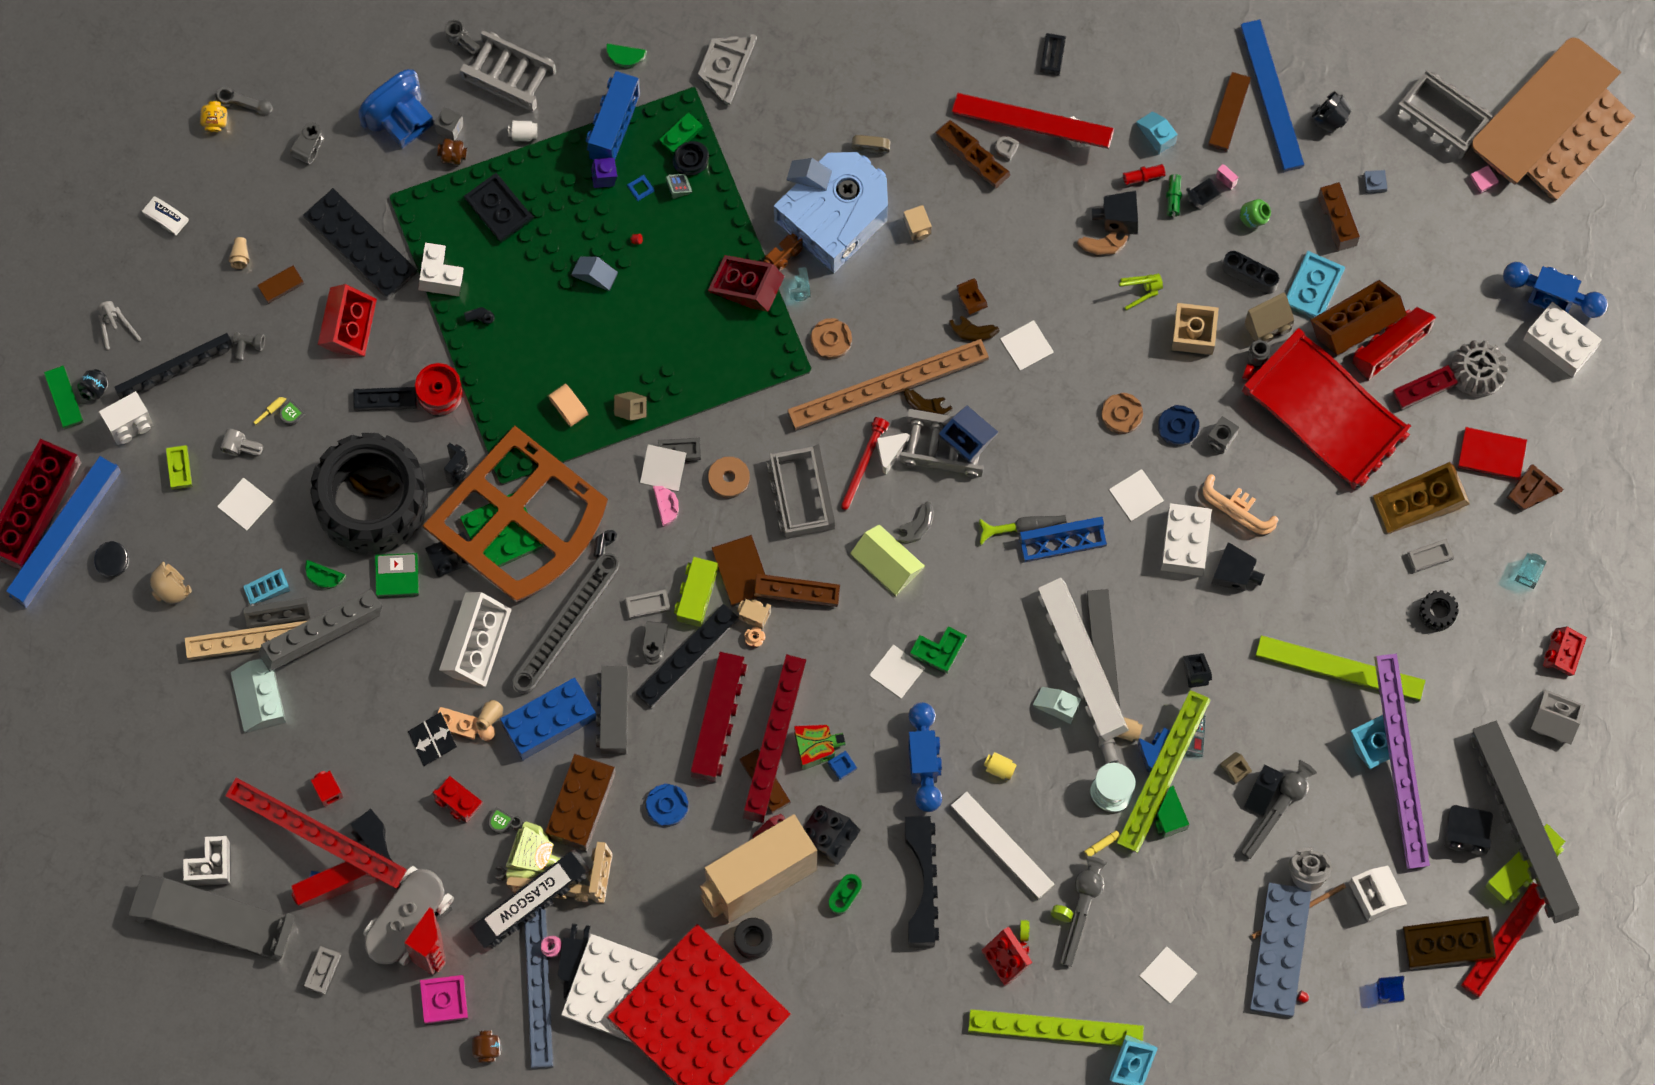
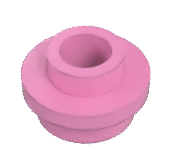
(546, 944)

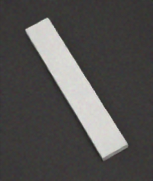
(1002, 845)

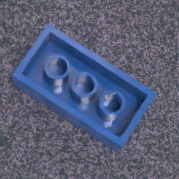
(614, 116)
(548, 718)

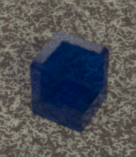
(1390, 989)

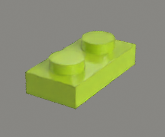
(179, 467)

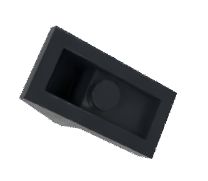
(1197, 670)

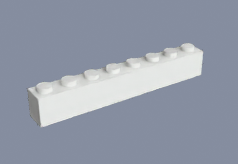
(1083, 659)

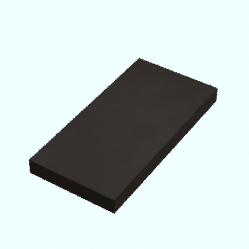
(1449, 942)

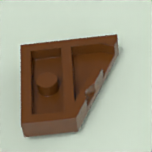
(1533, 488)

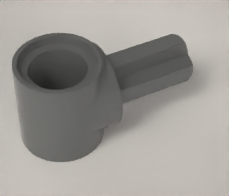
(461, 38)

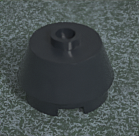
(1332, 113)

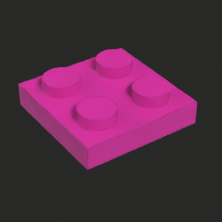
(444, 999)

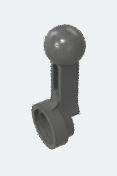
(263, 107)

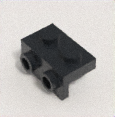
(457, 466)
(444, 559)

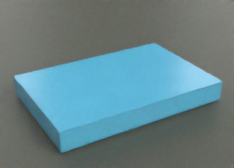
(1314, 285)

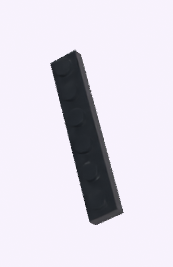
(178, 364)
(687, 656)

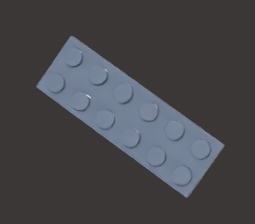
(1280, 950)

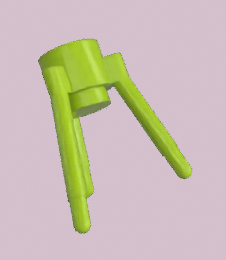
(1150, 282)

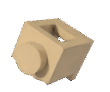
(754, 613)

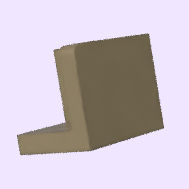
(630, 406)

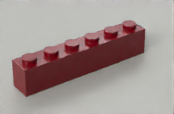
(718, 716)

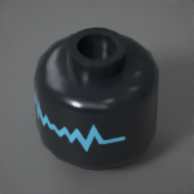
(92, 385)

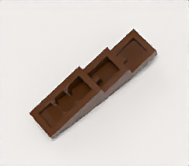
(972, 154)

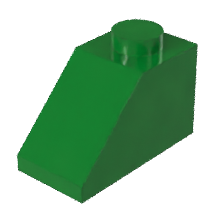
(1171, 816)

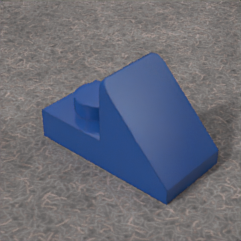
(1151, 752)

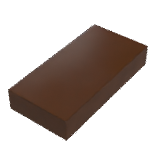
(280, 284)

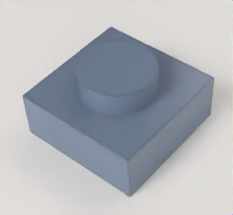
(1375, 181)

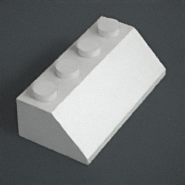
(475, 639)

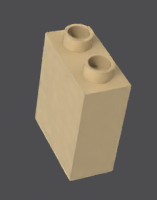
(758, 870)

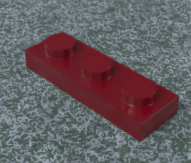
(1425, 387)

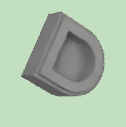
(1006, 147)

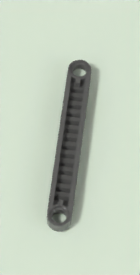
(566, 623)

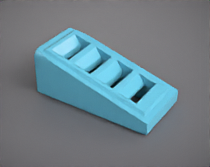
(271, 577)

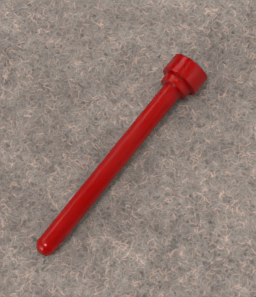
(879, 426)

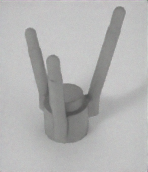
(109, 313)

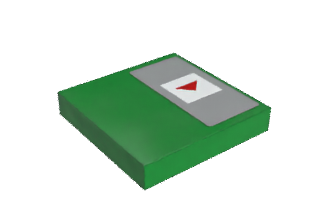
(397, 575)

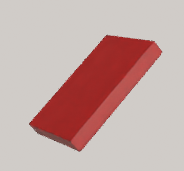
(1492, 453)

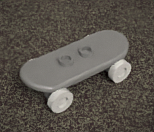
(390, 930)

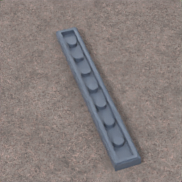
(538, 993)

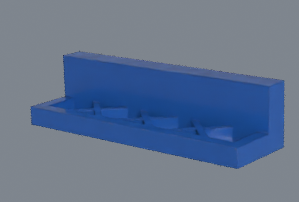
(1062, 531)

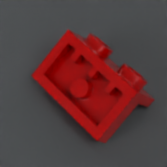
(1565, 650)
(457, 799)

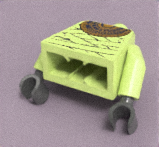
(529, 852)

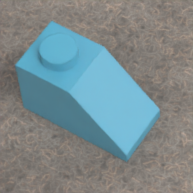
(1158, 131)

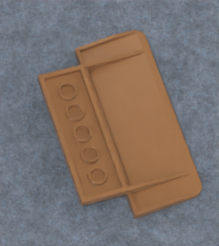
(1556, 121)

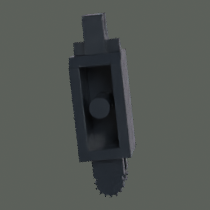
(571, 956)

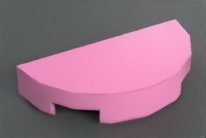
(667, 504)

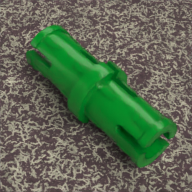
(1174, 195)

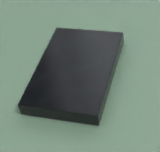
(498, 207)

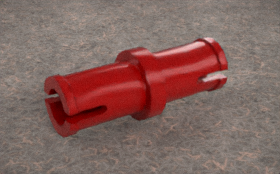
(1144, 174)

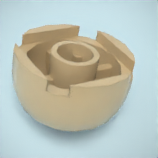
(168, 584)

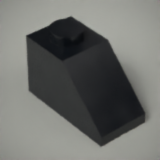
(1263, 790)

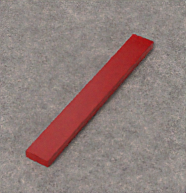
(1033, 120)

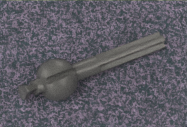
(1292, 788)
(1088, 885)

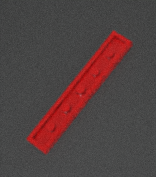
(1505, 941)

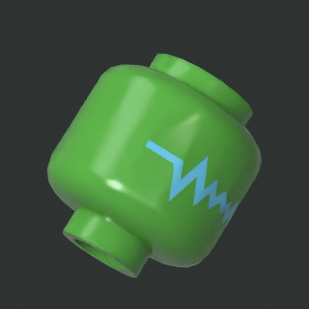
(1255, 213)

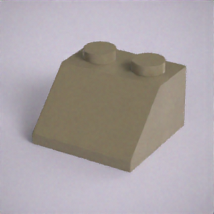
(1270, 319)

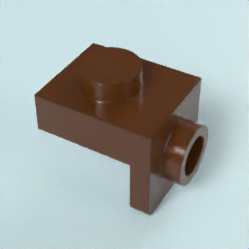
(971, 296)

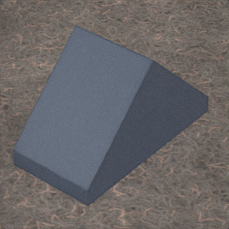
(809, 173)
(595, 272)

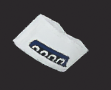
(165, 215)

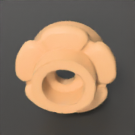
(757, 641)

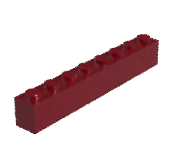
(774, 739)

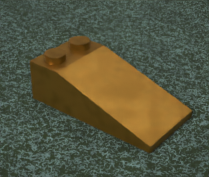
(1421, 498)

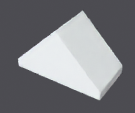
(890, 449)

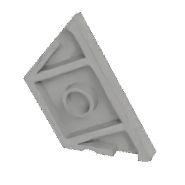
(725, 65)

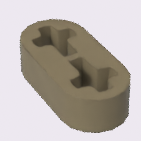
(871, 144)

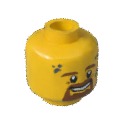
(213, 116)

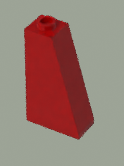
(330, 884)

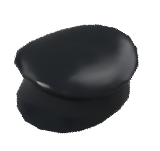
(690, 158)
(111, 559)

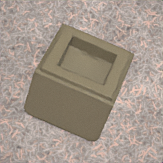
(1236, 767)

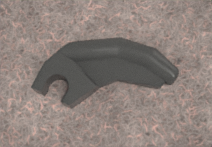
(917, 528)

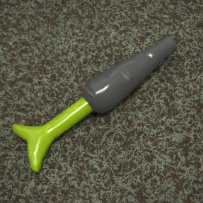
(1021, 525)

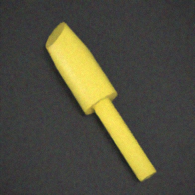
(271, 408)

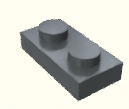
(690, 446)

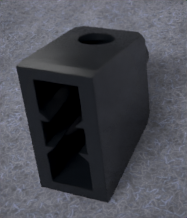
(1119, 213)
(1236, 569)

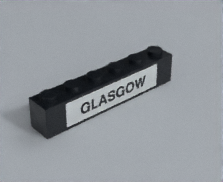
(529, 899)

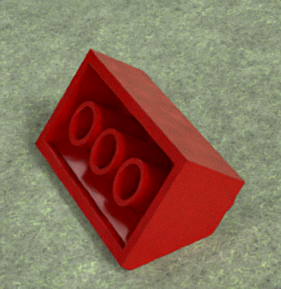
(1393, 342)
(426, 944)

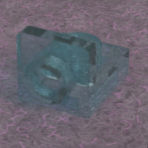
(802, 291)

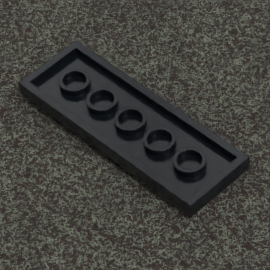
(360, 243)

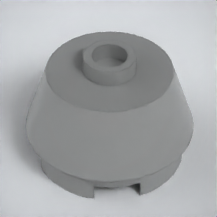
(1309, 869)

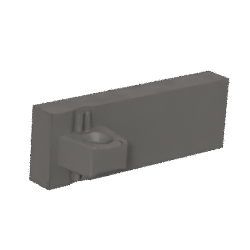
(275, 613)

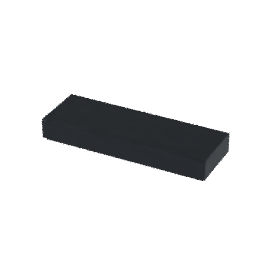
(385, 398)

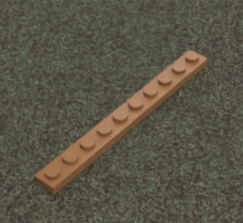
(888, 384)

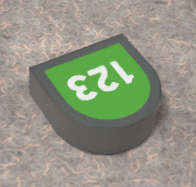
(291, 413)
(500, 821)

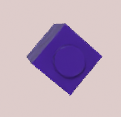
(604, 172)

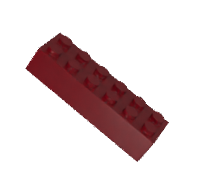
(35, 501)

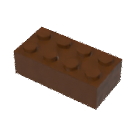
(1358, 317)
(580, 802)

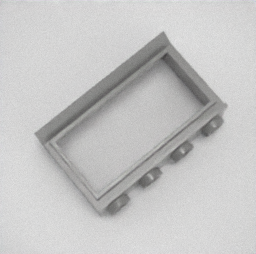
(1433, 126)
(781, 504)

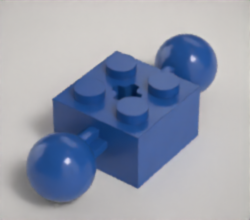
(1555, 288)
(923, 753)

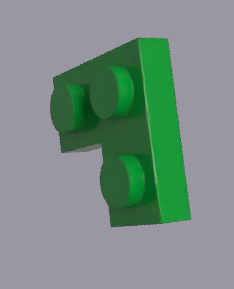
(939, 655)

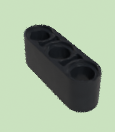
(1245, 263)

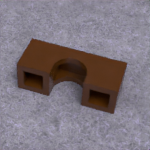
(1342, 222)

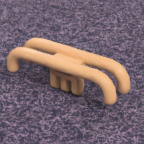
(1237, 508)

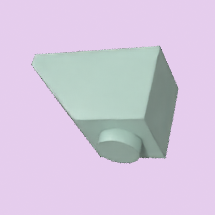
(1057, 703)

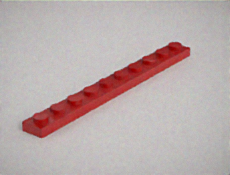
(316, 833)

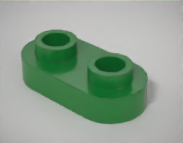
(844, 894)

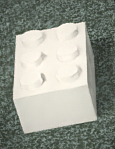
(1562, 339)
(1186, 539)

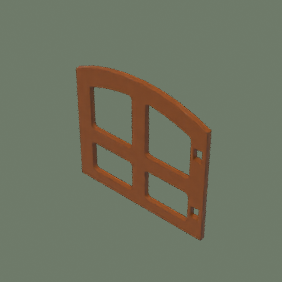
(512, 510)

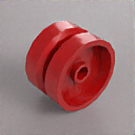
(427, 387)

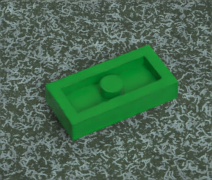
(681, 132)

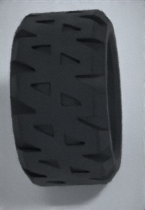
(362, 452)

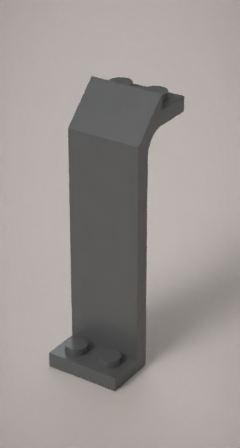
(211, 916)

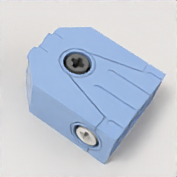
(843, 216)

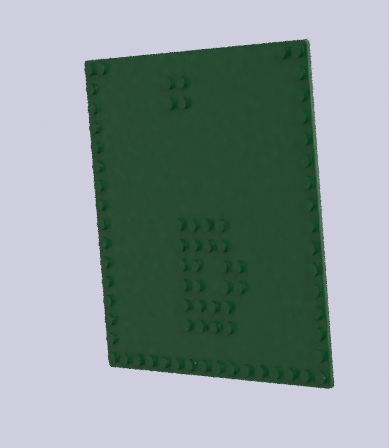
(645, 336)

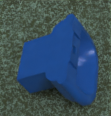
(397, 109)

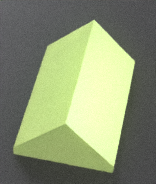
(886, 559)

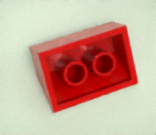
(347, 321)

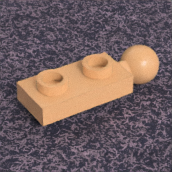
(465, 725)

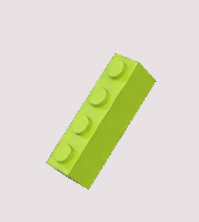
(1514, 874)

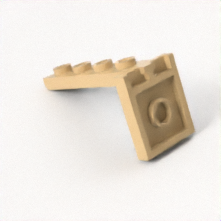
(597, 877)

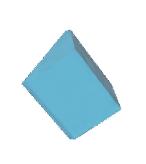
(1371, 742)
(1133, 1062)

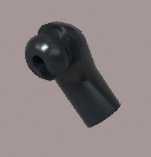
(480, 314)
(603, 541)

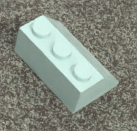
(257, 696)

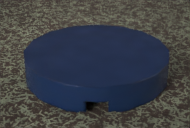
(1178, 425)

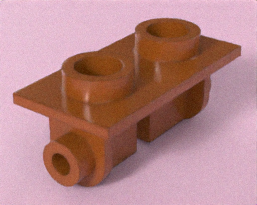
(790, 247)

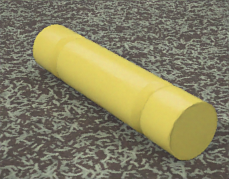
(1102, 843)

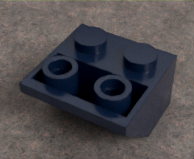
(968, 434)

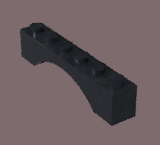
(373, 835)
(918, 838)

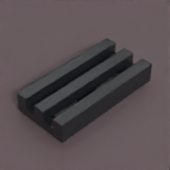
(1050, 69)

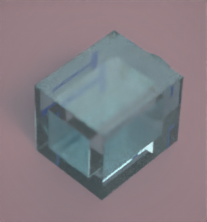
(1530, 570)

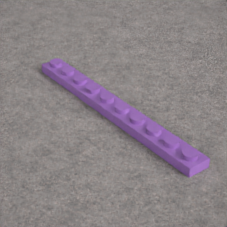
(1401, 761)

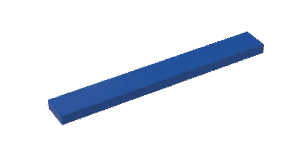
(1272, 95)

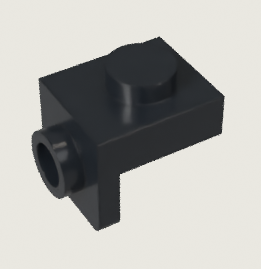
(1203, 194)

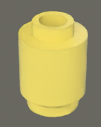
(1000, 766)

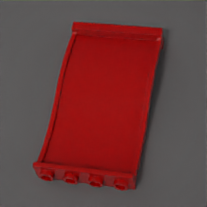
(1327, 409)

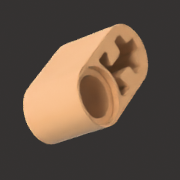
(568, 405)

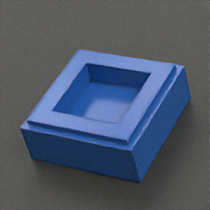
(639, 197)
(842, 765)

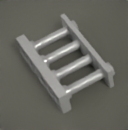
(507, 90)
(937, 423)

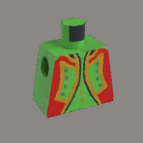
(816, 744)

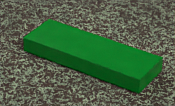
(63, 397)

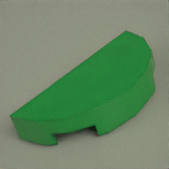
(625, 56)
(322, 576)

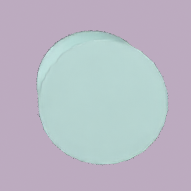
(1113, 787)

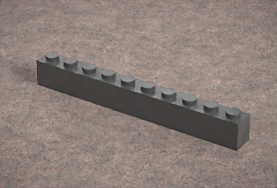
(1525, 822)

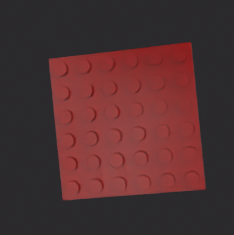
(699, 1013)

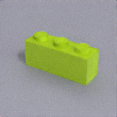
(696, 591)

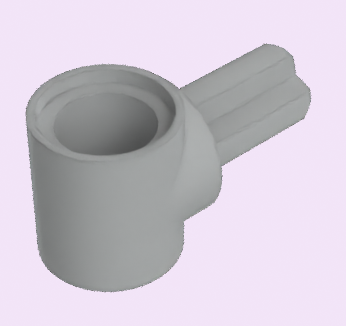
(235, 442)

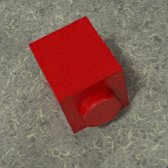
(326, 788)

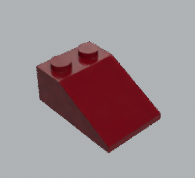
(747, 282)

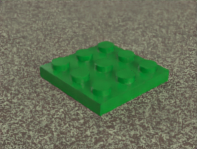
(510, 543)

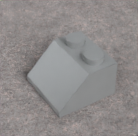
(1558, 717)

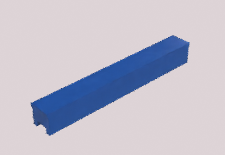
(63, 531)

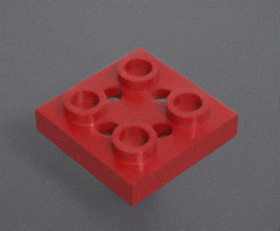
(1011, 954)

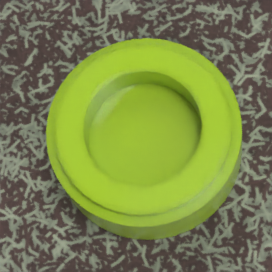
(1062, 913)
(1024, 930)

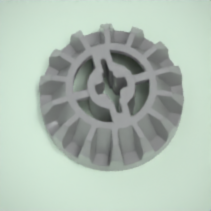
(1473, 380)

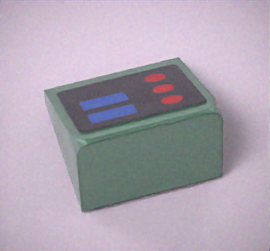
(678, 185)

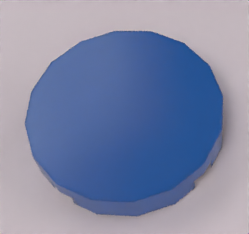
(667, 805)

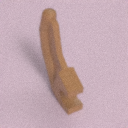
(1104, 246)

